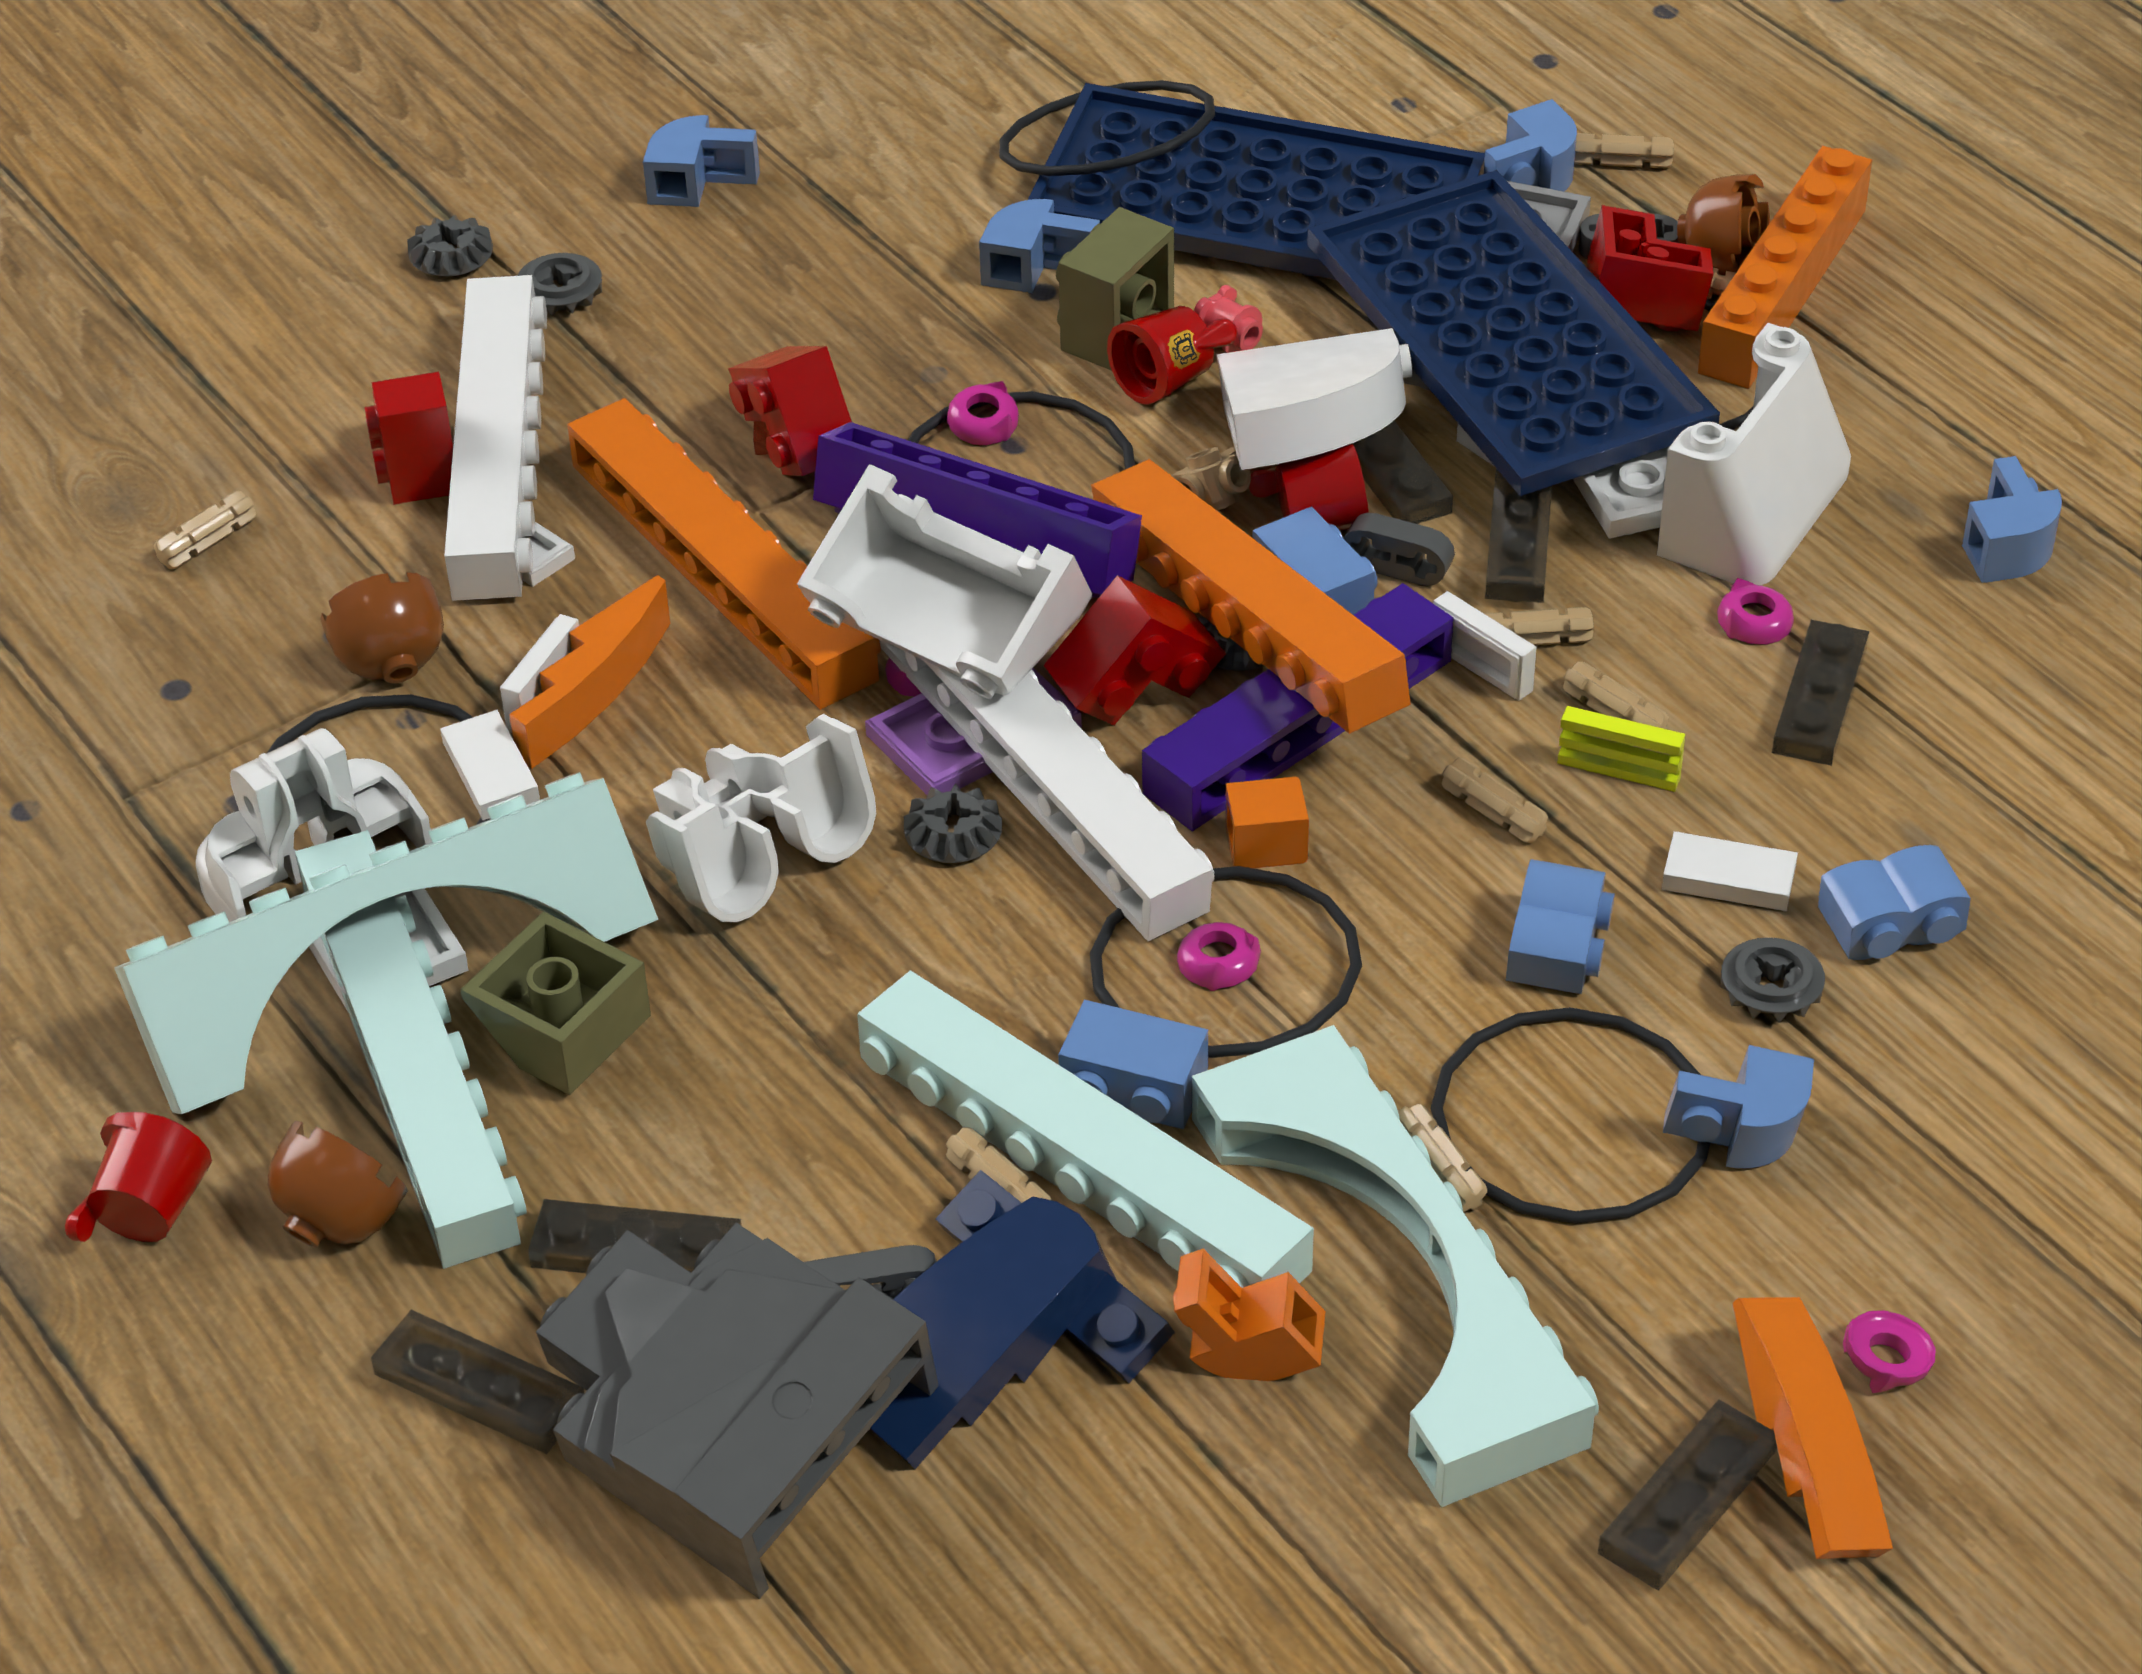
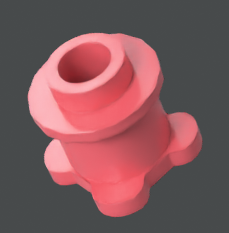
(1246, 318)

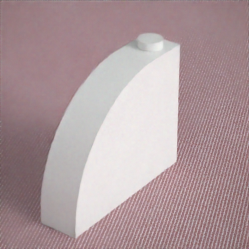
(1312, 395)

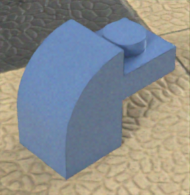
(1536, 148)
(690, 154)
(1026, 240)
(2013, 527)
(1750, 1116)

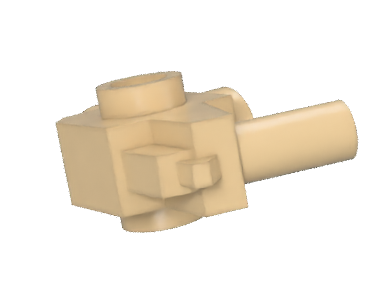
(1216, 476)

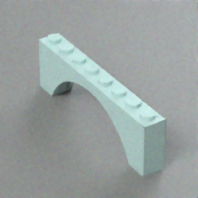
(208, 992)
(1505, 1387)

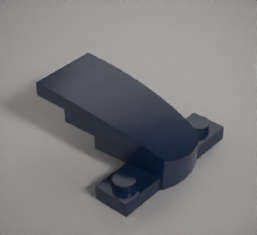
(1005, 1303)

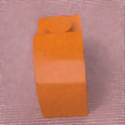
(1250, 1330)

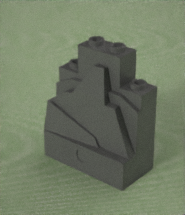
(724, 1386)

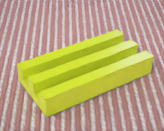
(1620, 756)

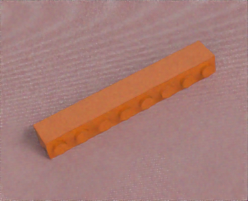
(719, 550)
(1259, 600)

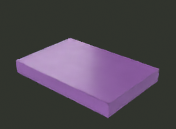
(930, 748)

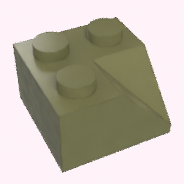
(1113, 278)
(559, 1001)

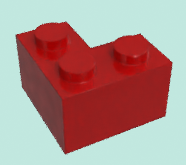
(1650, 276)
(797, 400)
(414, 436)
(1128, 643)

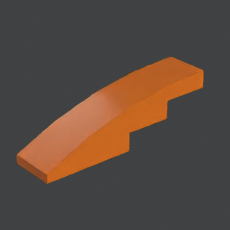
(585, 682)
(1813, 1425)

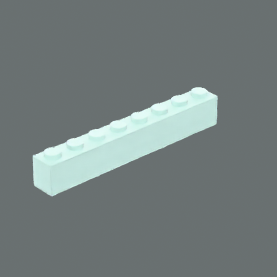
(419, 1068)
(1077, 1136)

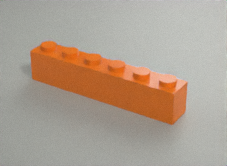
(1785, 263)

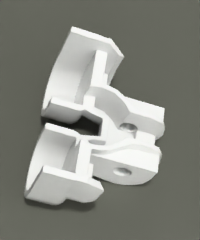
(294, 786)
(712, 829)

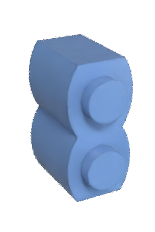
(1893, 902)
(1557, 927)

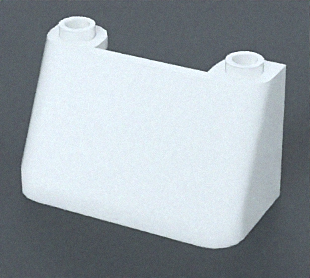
(1752, 494)
(941, 587)

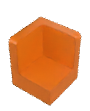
(1267, 822)

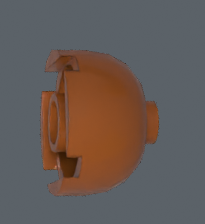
(1726, 219)
(385, 626)
(329, 1188)

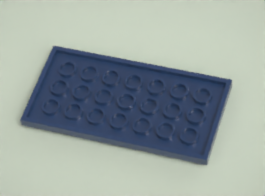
(1241, 184)
(1511, 331)

